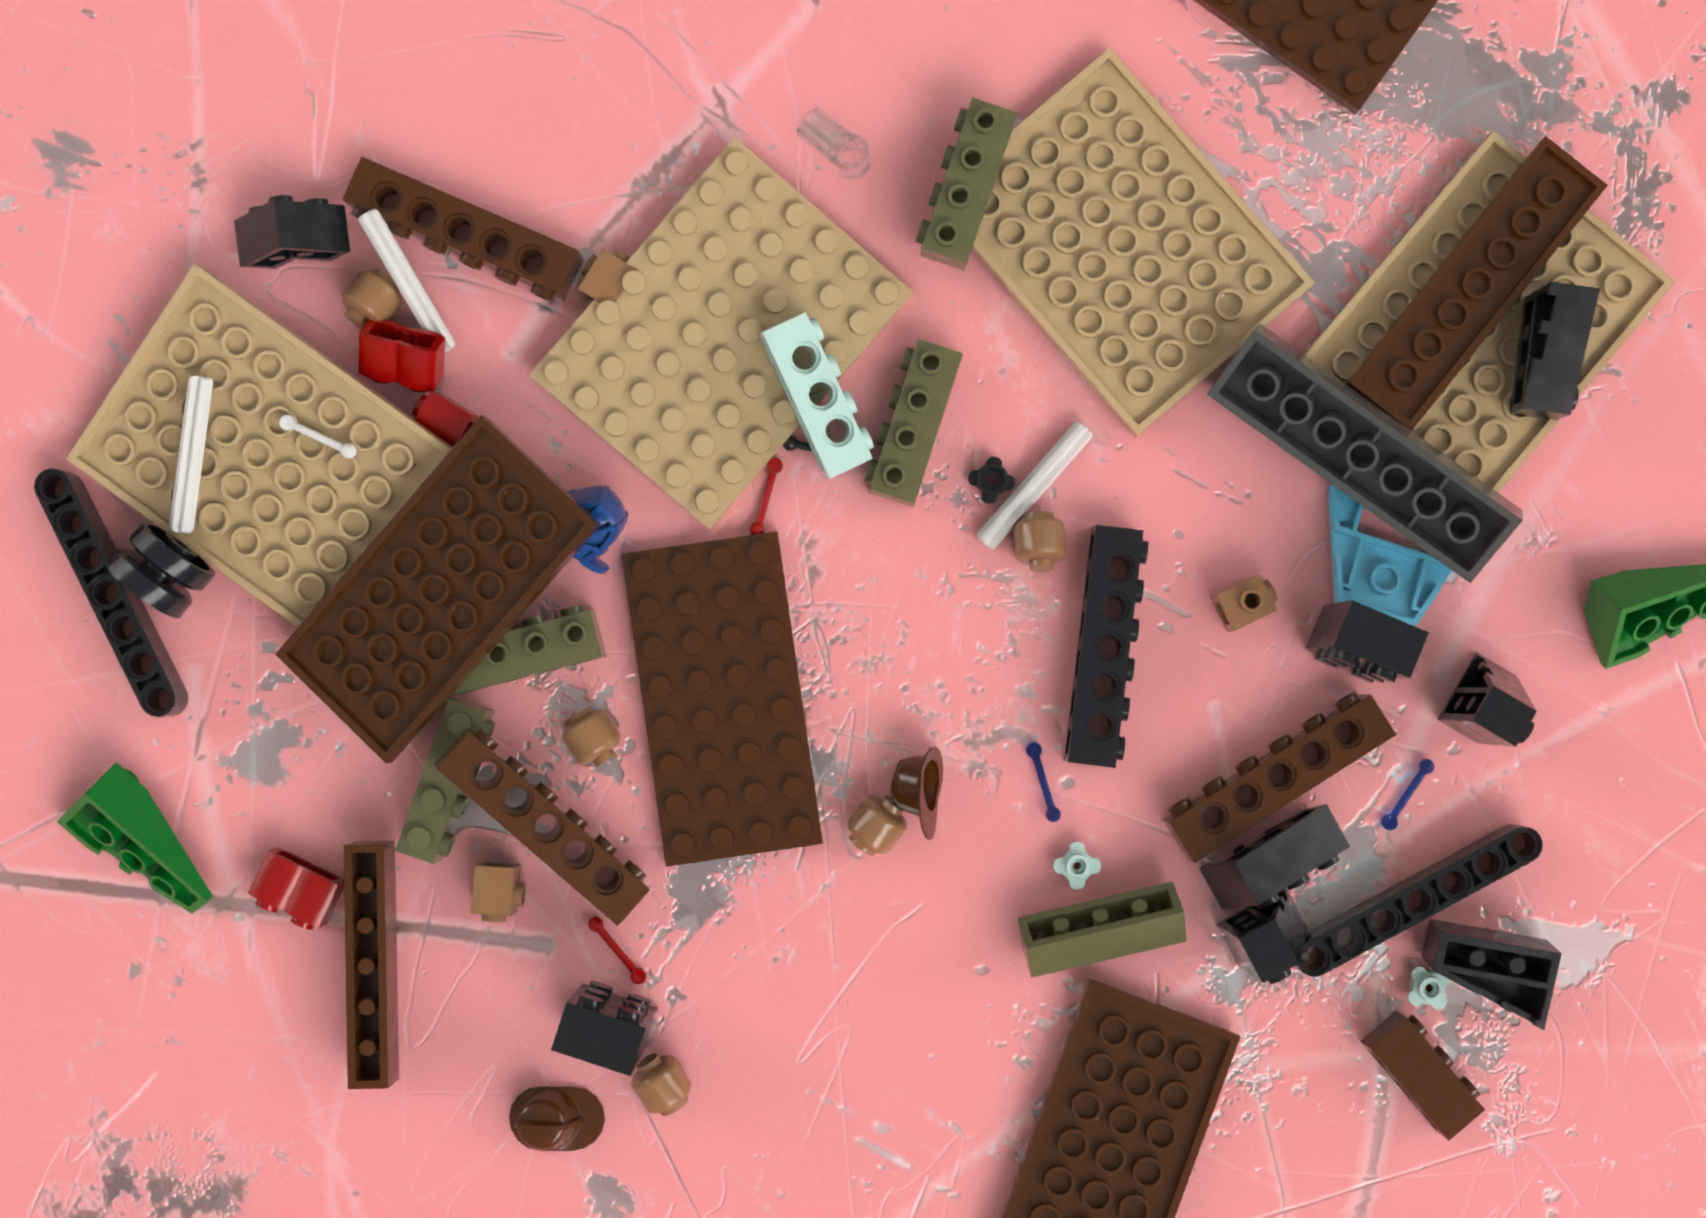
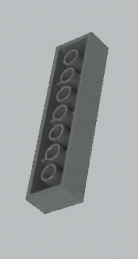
(1366, 453)

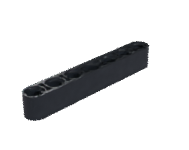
(96, 581)
(1433, 900)

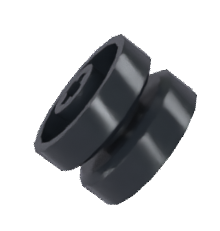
(160, 569)

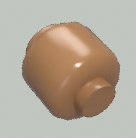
(371, 297)
(1039, 541)
(591, 736)
(876, 825)
(661, 1084)

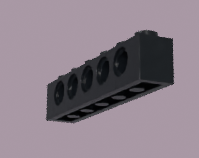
(1081, 745)

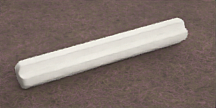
(404, 275)
(191, 454)
(1034, 485)

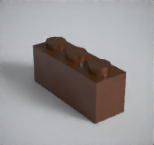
(1424, 1074)

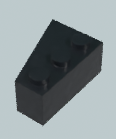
(1552, 349)
(1489, 705)
(1277, 860)
(1266, 939)
(1499, 965)

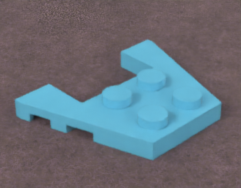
(1376, 570)

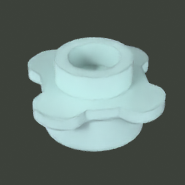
(1076, 853)
(1418, 995)

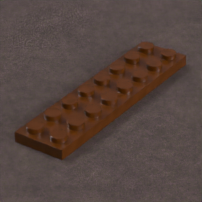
(1477, 283)

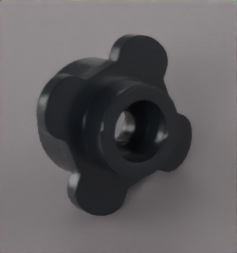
(994, 469)

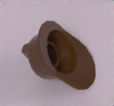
(918, 787)
(556, 1118)

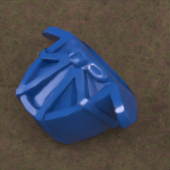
(610, 513)

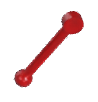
(774, 466)
(638, 975)

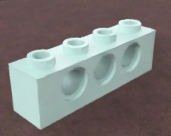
(831, 456)

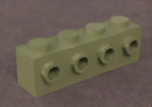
(967, 184)
(915, 422)
(539, 648)
(437, 800)
(1102, 929)

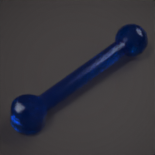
(1034, 750)
(1390, 821)

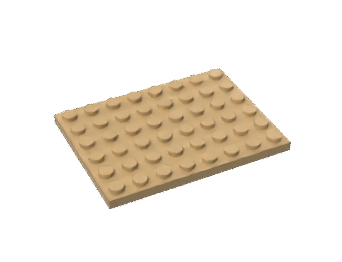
(1129, 244)
(679, 357)
(1473, 413)
(270, 501)

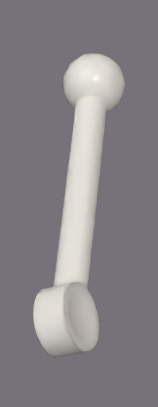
(290, 423)

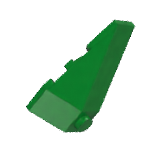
(1641, 606)
(127, 824)

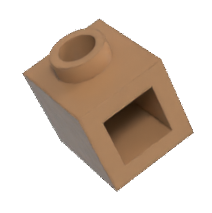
(604, 276)
(1245, 602)
(497, 891)

